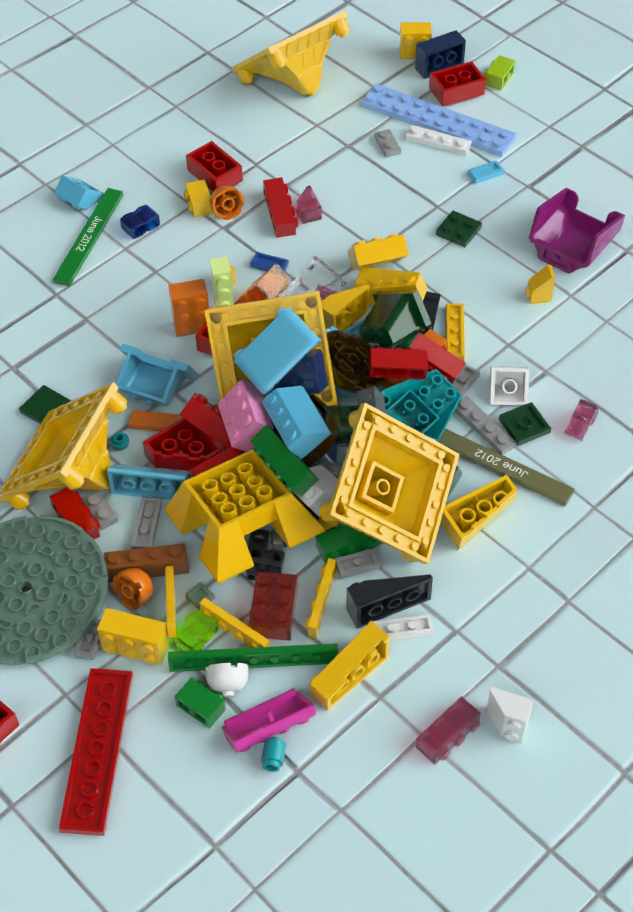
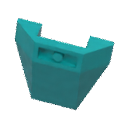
(423, 403)

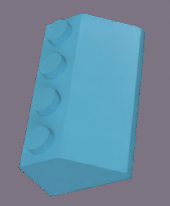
(296, 419)
(145, 481)

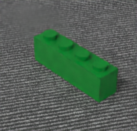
(285, 462)
(343, 542)

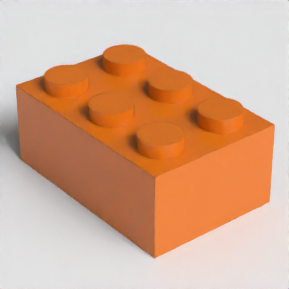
(188, 306)

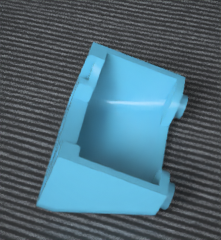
(276, 350)

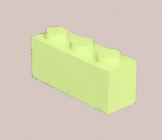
(221, 281)

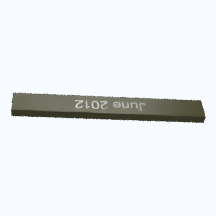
(504, 466)

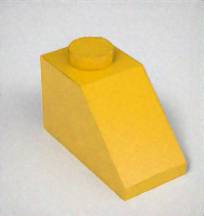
(541, 286)

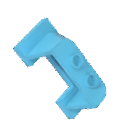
(151, 377)

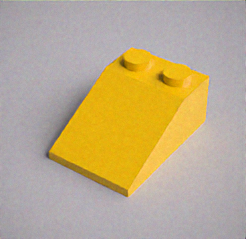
(345, 307)

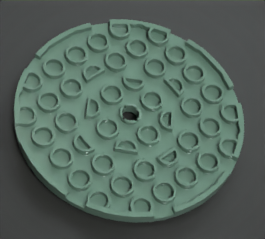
(66, 591)

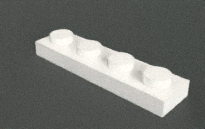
(438, 140)

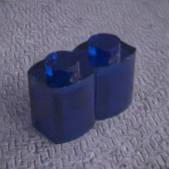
(140, 221)

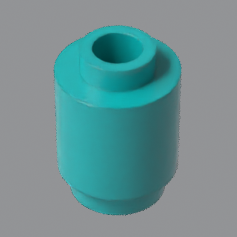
(273, 754)

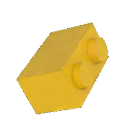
(198, 198)

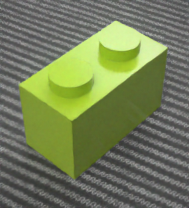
(499, 72)

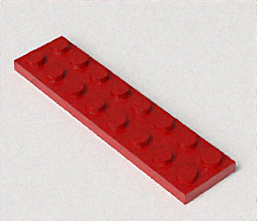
(96, 752)

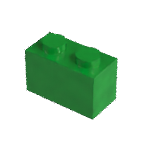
(200, 702)

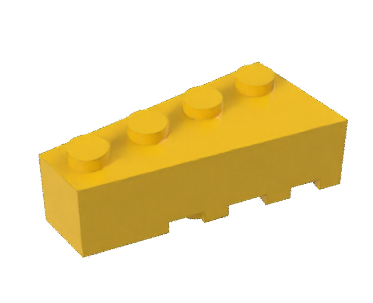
(390, 280)
(472, 512)
(351, 666)

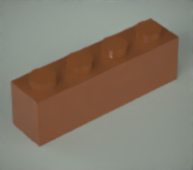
(150, 560)

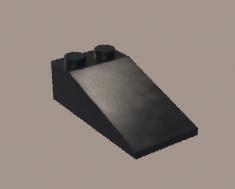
(384, 597)

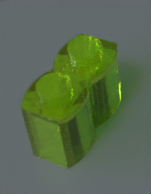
(196, 632)

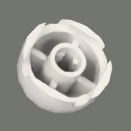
(227, 678)

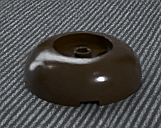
(350, 362)

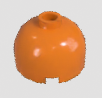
(226, 202)
(133, 587)

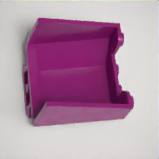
(569, 236)

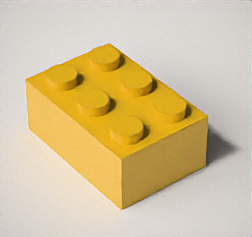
(377, 251)
(133, 636)

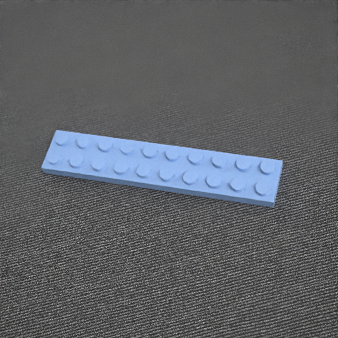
(437, 118)

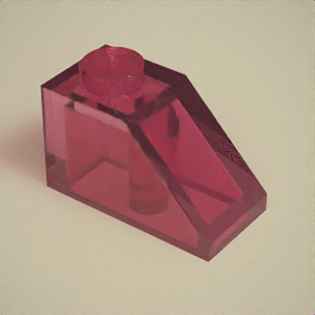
(308, 207)

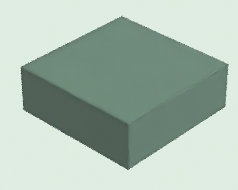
(198, 593)

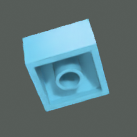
(77, 192)

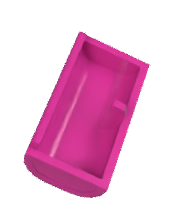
(267, 720)

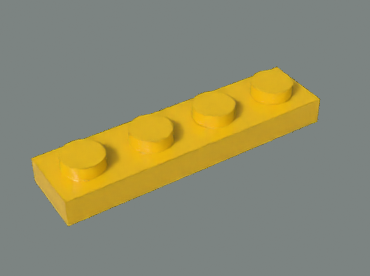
(318, 605)
(229, 623)

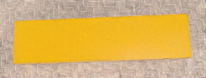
(455, 329)
(170, 601)

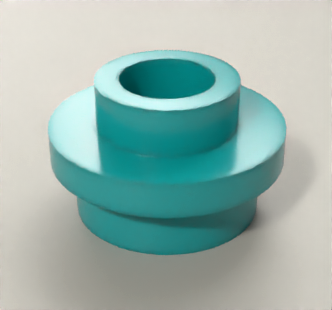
(122, 444)

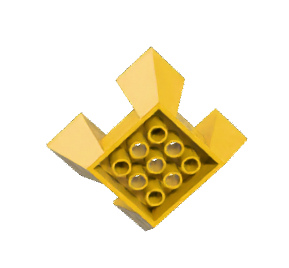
(233, 503)

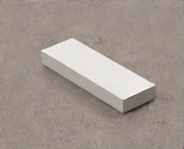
(407, 627)

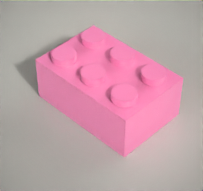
(243, 414)

